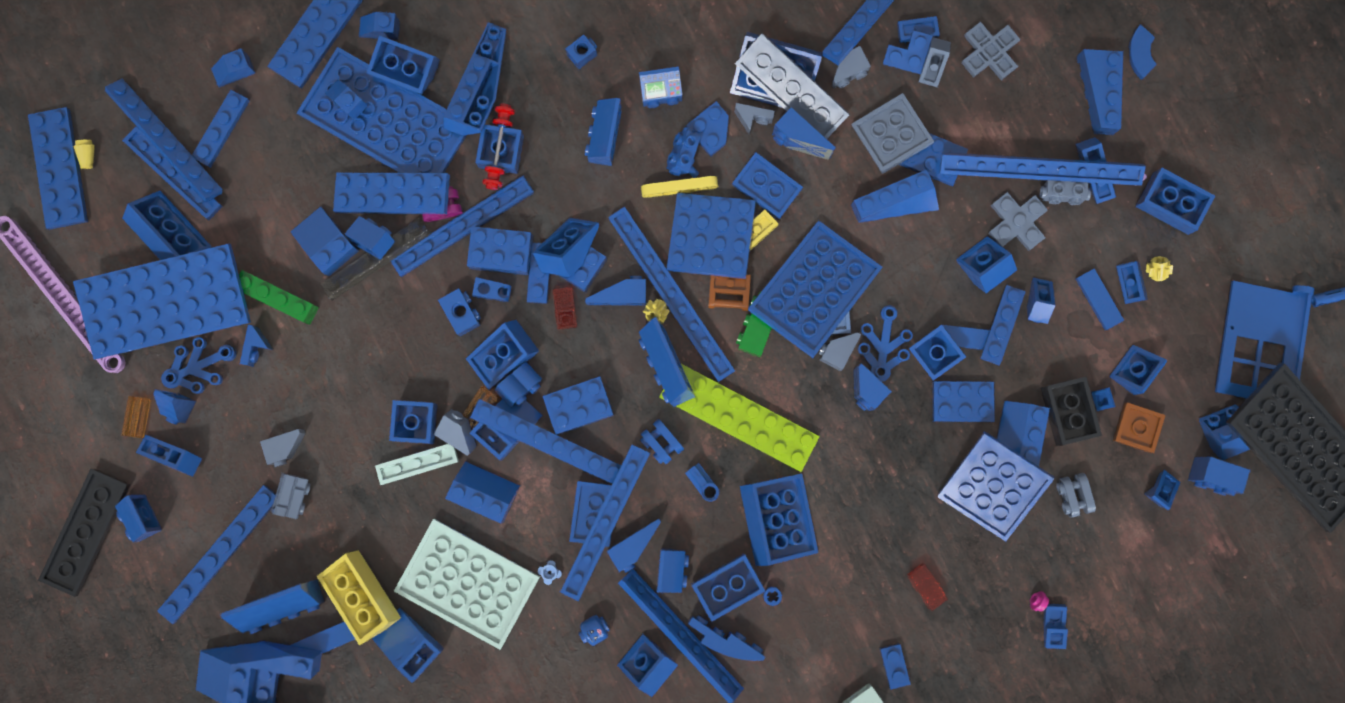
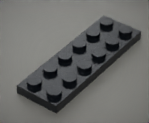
(83, 532)

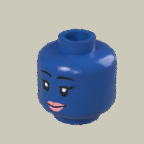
(594, 630)

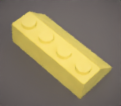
(358, 597)

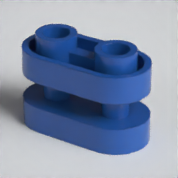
(661, 454)

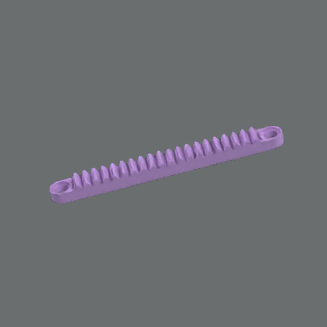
(51, 284)

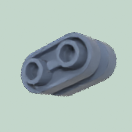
(1071, 505)

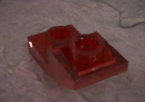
(564, 308)
(927, 586)

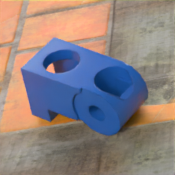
(491, 290)

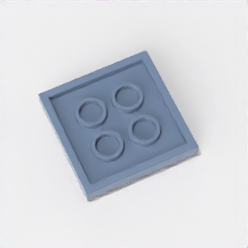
(892, 133)

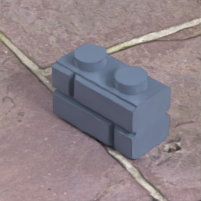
(290, 496)

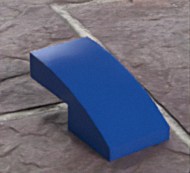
(1054, 626)

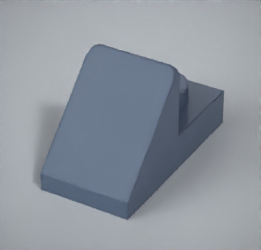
(748, 113)

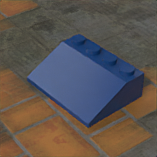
(805, 58)
(778, 520)
(274, 607)

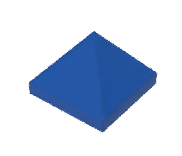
(1103, 399)

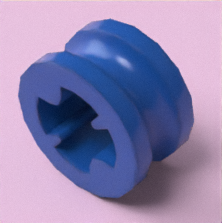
(772, 602)

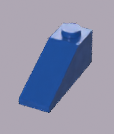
(1093, 151)
(626, 292)
(174, 406)
(169, 455)
(629, 550)

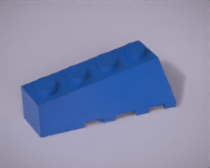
(904, 197)

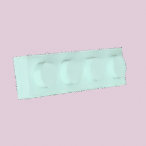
(416, 464)

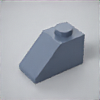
(935, 62)
(838, 351)
(456, 432)
(282, 447)

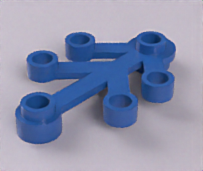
(884, 346)
(194, 366)

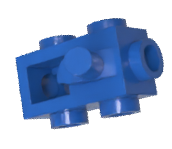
(682, 156)

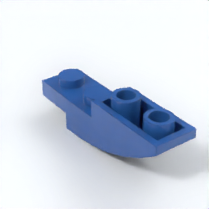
(732, 646)

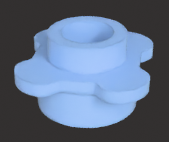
(548, 578)

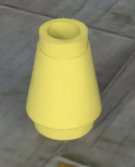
(85, 153)

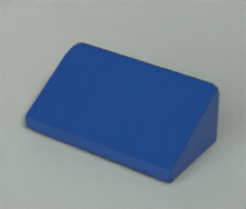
(1132, 282)

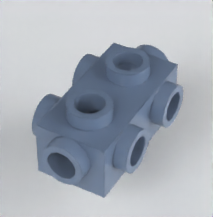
(1065, 191)

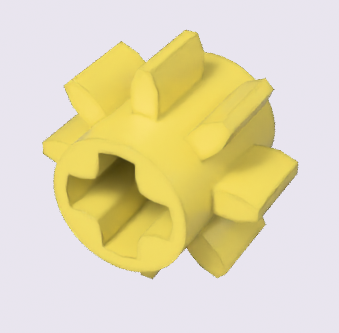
(1159, 268)
(656, 309)

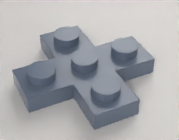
(990, 51)
(1018, 221)

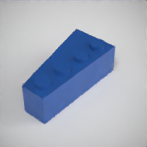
(1103, 88)

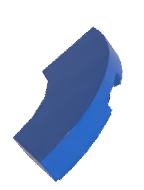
(1140, 52)

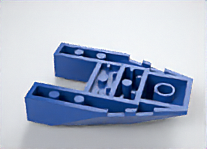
(252, 670)

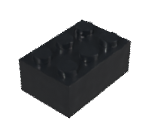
(1071, 411)

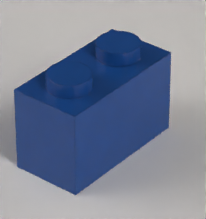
(370, 237)

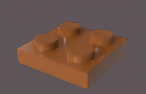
(1139, 428)

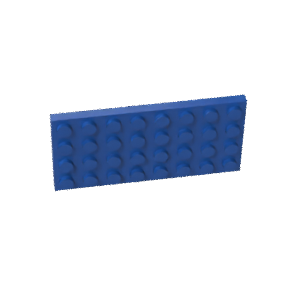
(395, 127)
(162, 301)

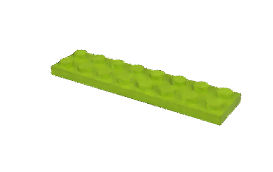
(748, 421)

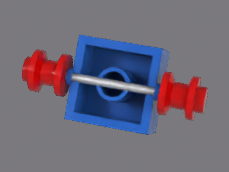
(499, 147)

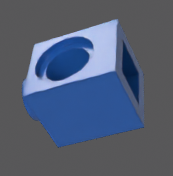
(581, 59)

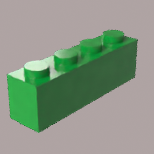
(277, 298)

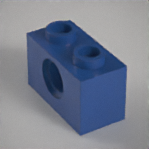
(450, 305)

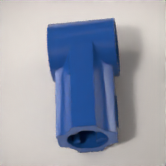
(701, 481)

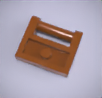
(732, 286)

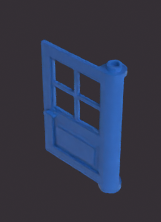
(1267, 317)

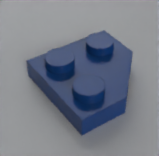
(712, 128)

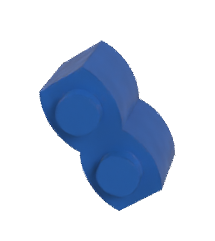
(518, 385)

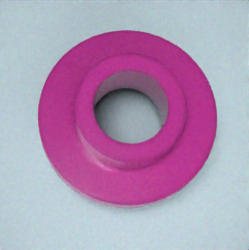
(1039, 601)

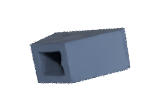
(853, 66)

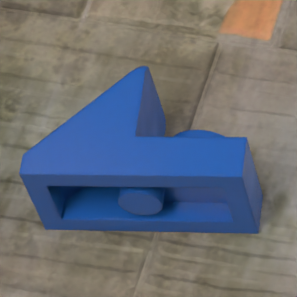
(253, 340)
(1164, 490)

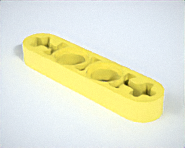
(679, 186)

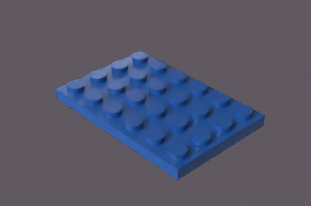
(815, 289)

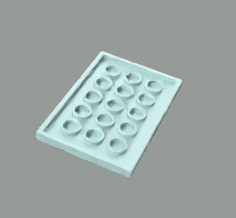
(467, 584)

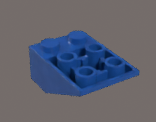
(499, 443)
(408, 646)

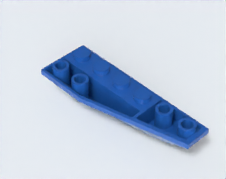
(478, 85)

